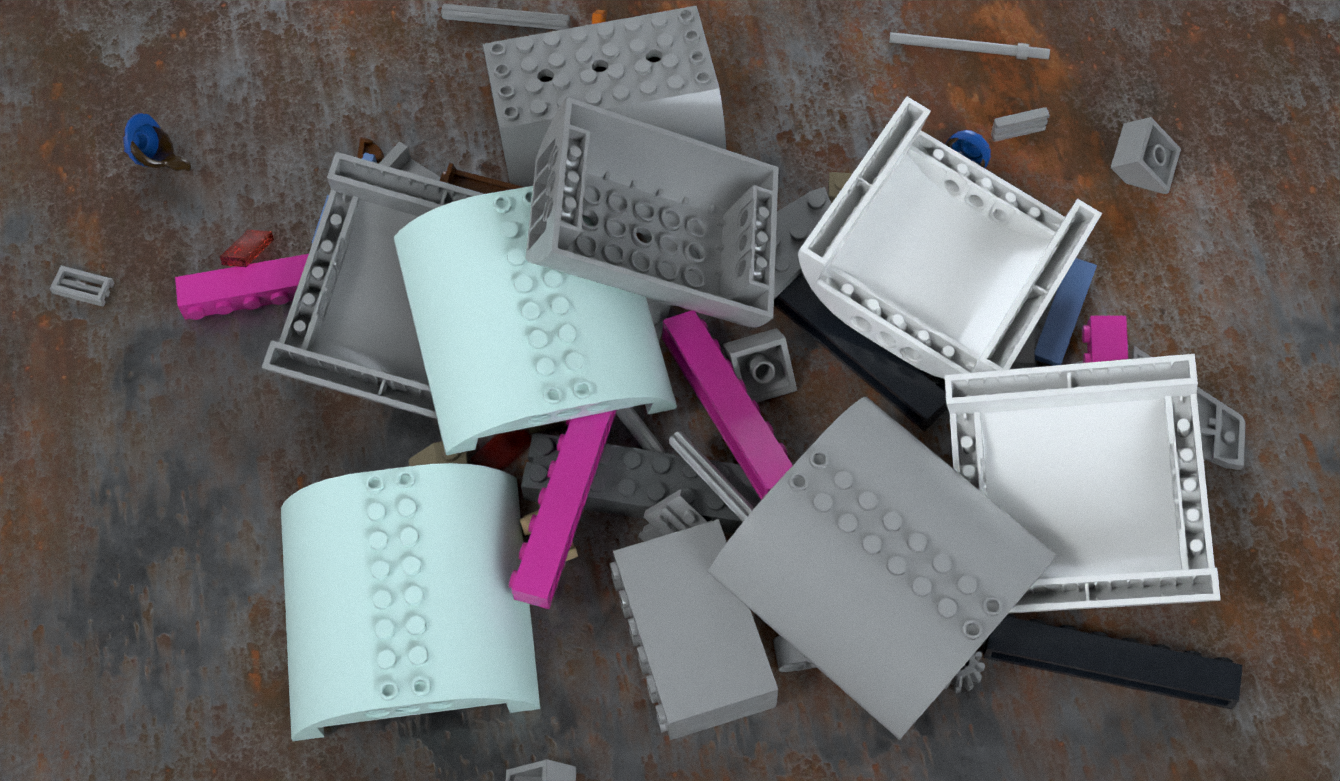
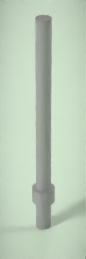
(1021, 50)

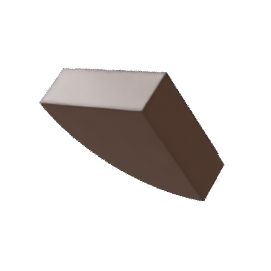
(367, 146)

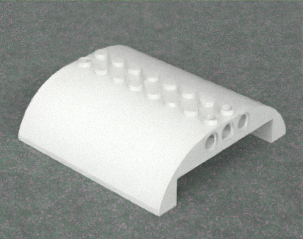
(939, 253)
(1097, 470)

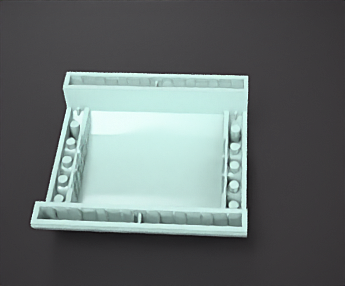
(514, 338)
(404, 596)

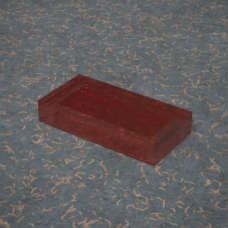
(246, 248)
(502, 449)

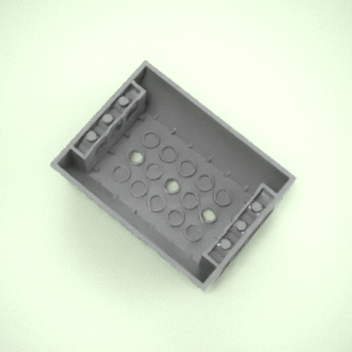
(671, 94)
(670, 191)

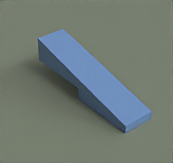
(1064, 313)

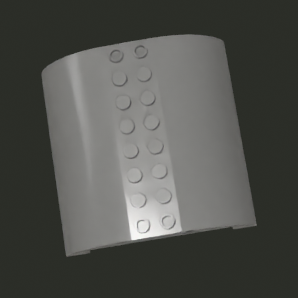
(351, 306)
(880, 564)

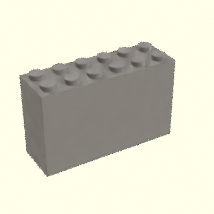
(691, 632)

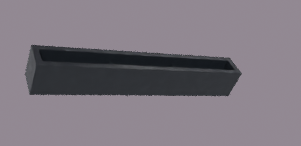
(886, 373)
(1115, 661)

